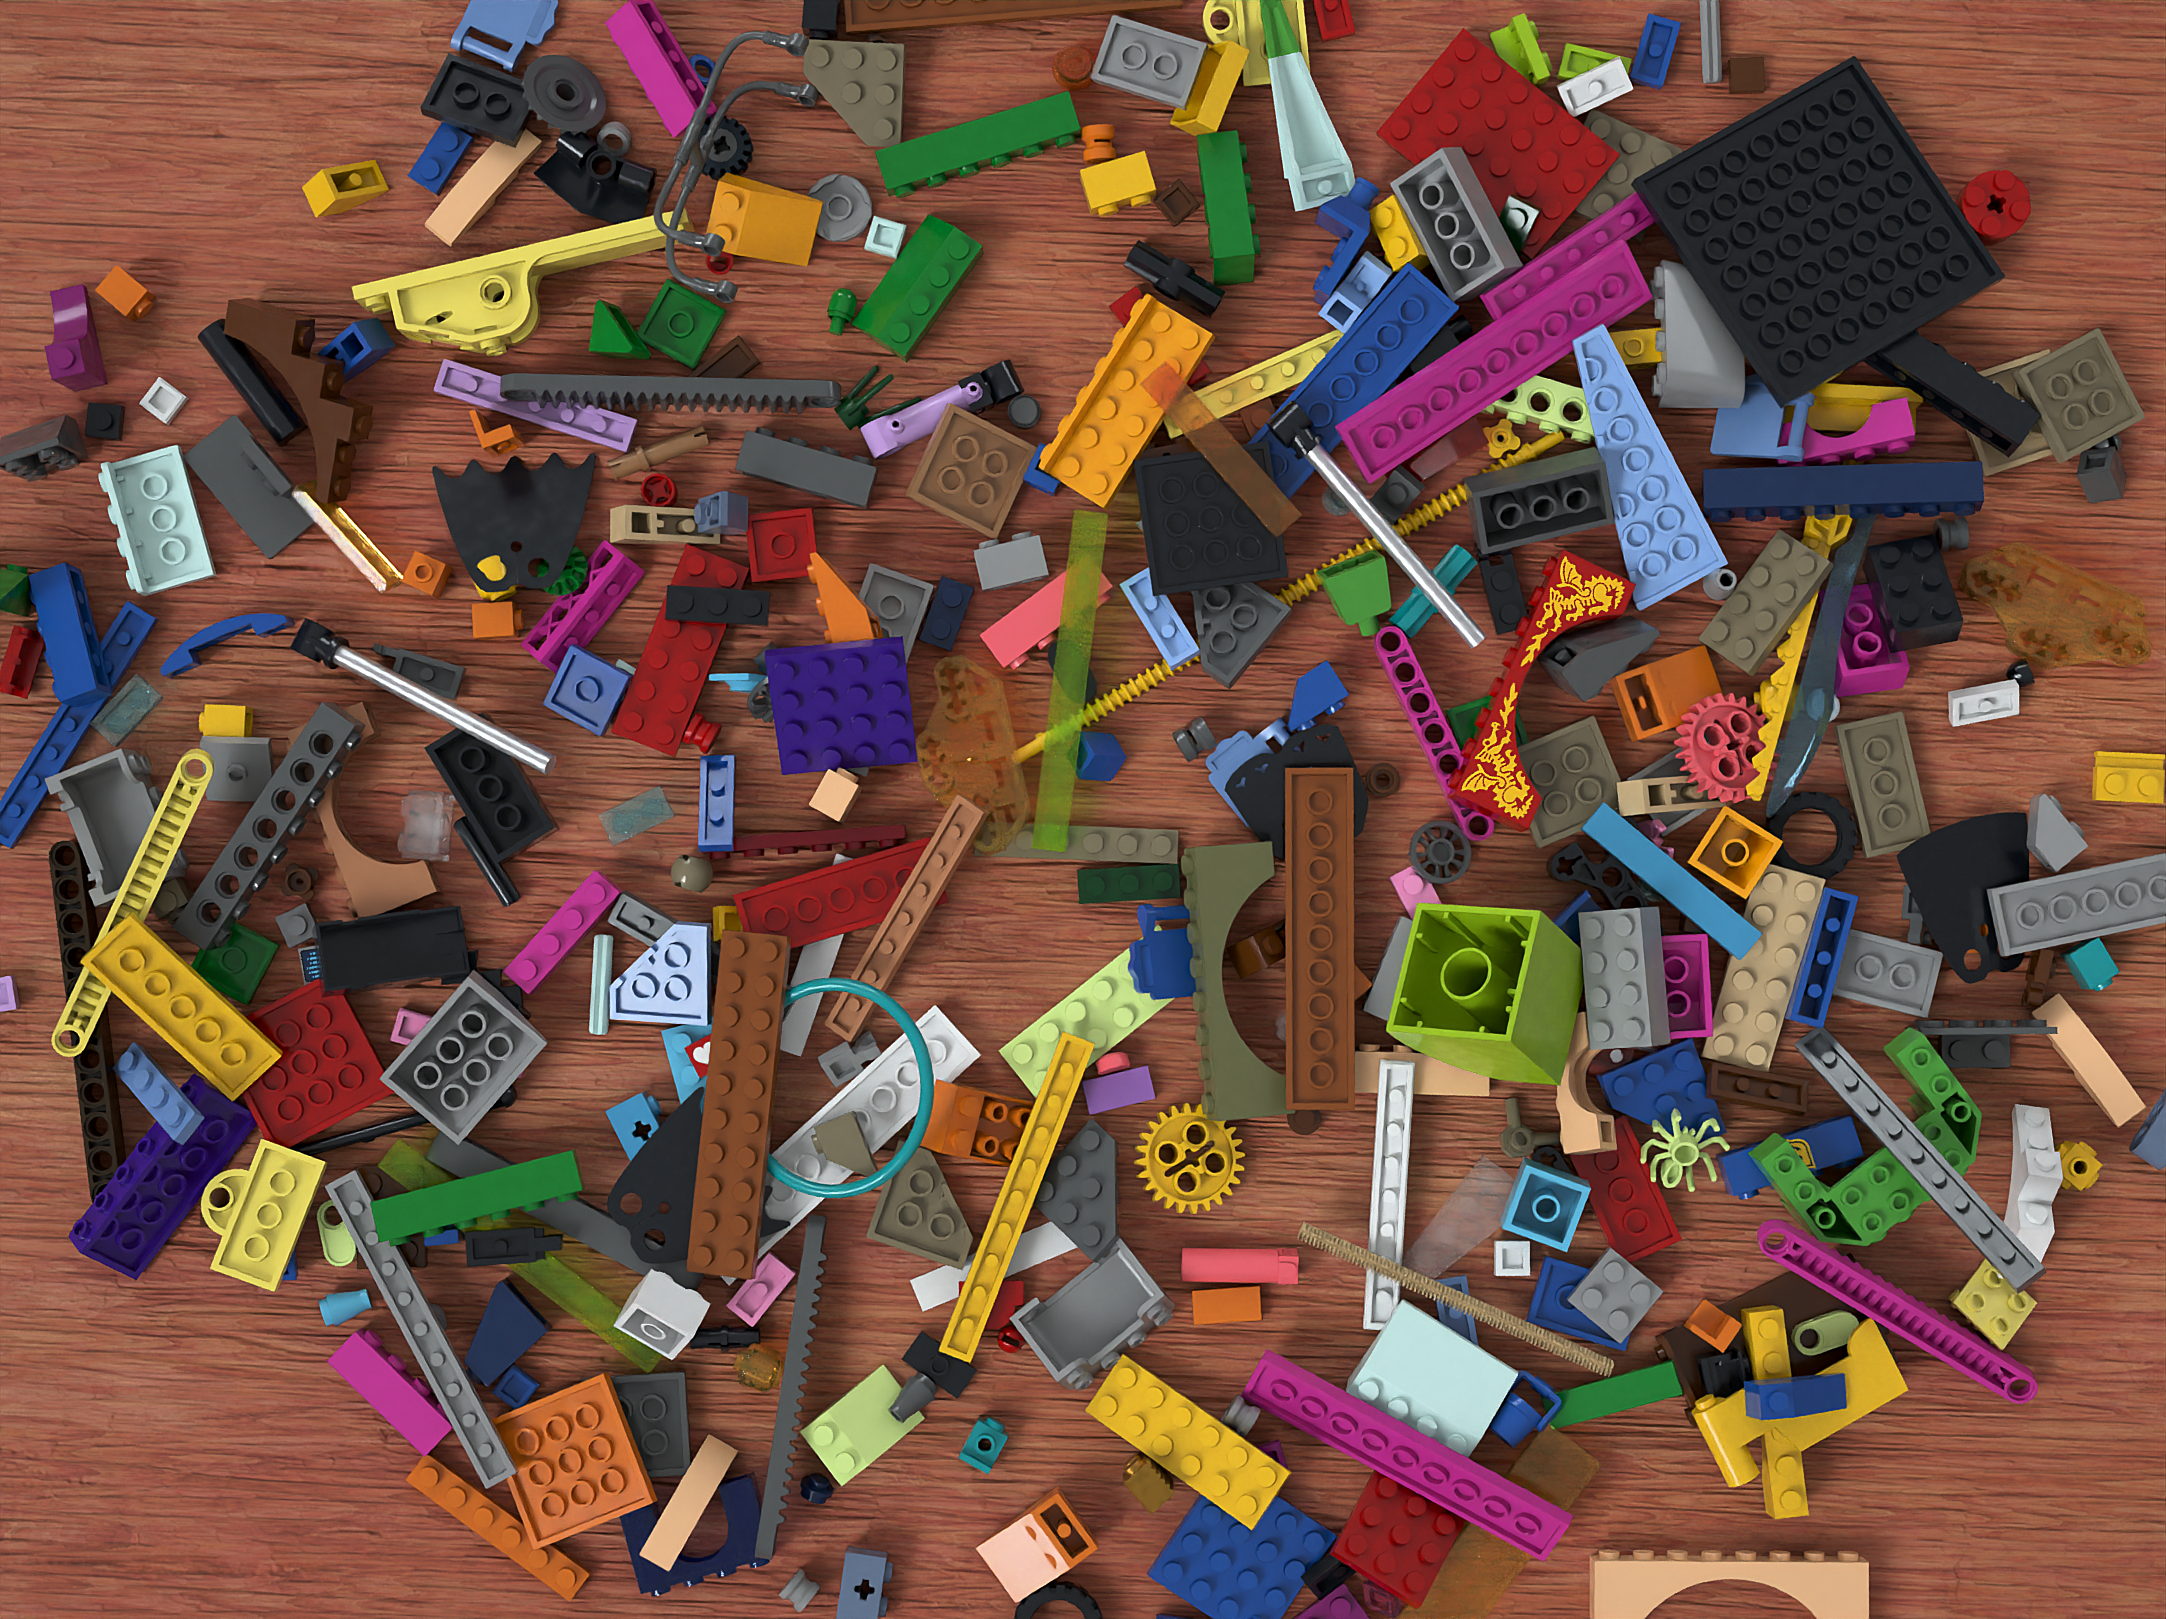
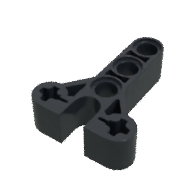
(1591, 874)

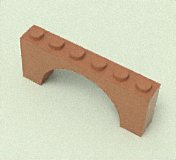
(372, 883)

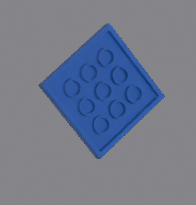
(1236, 1569)

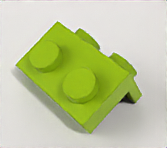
(1520, 50)

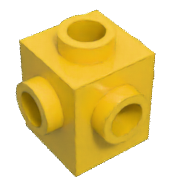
(2086, 1173)

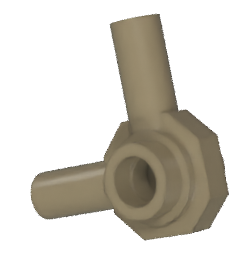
(1517, 1138)

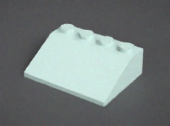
(1432, 1379)

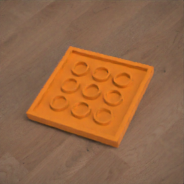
(573, 1461)

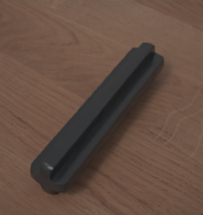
(493, 872)

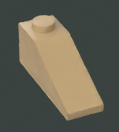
(657, 526)
(1662, 796)

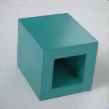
(2090, 964)

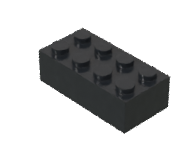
(492, 793)

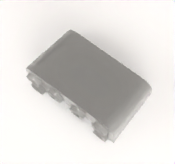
(1698, 353)
(1094, 1317)

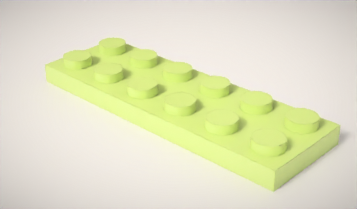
(1098, 1011)

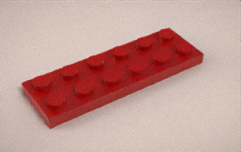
(676, 660)
(831, 898)

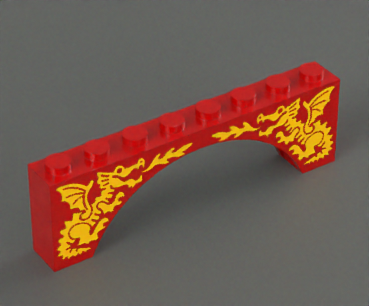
(1492, 770)

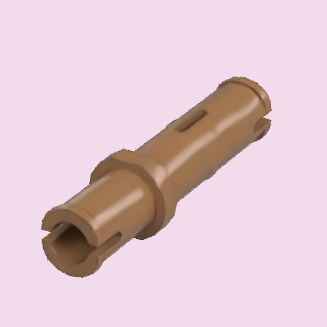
(657, 453)

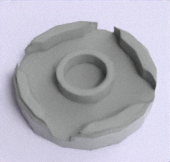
(845, 207)

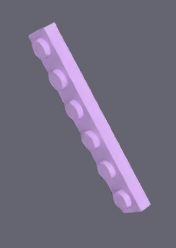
(484, 391)

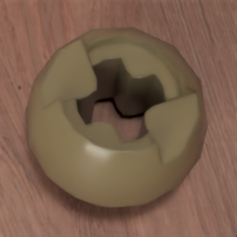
(691, 873)

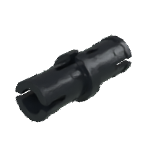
(725, 1337)

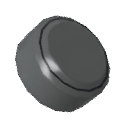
(1024, 412)

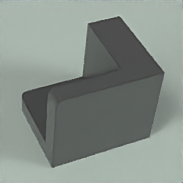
(2101, 474)

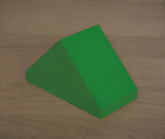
(614, 335)

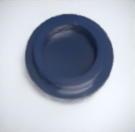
(816, 1488)

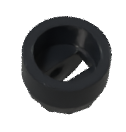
(2021, 673)

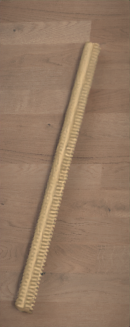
(1456, 1299)

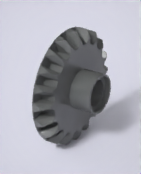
(564, 94)

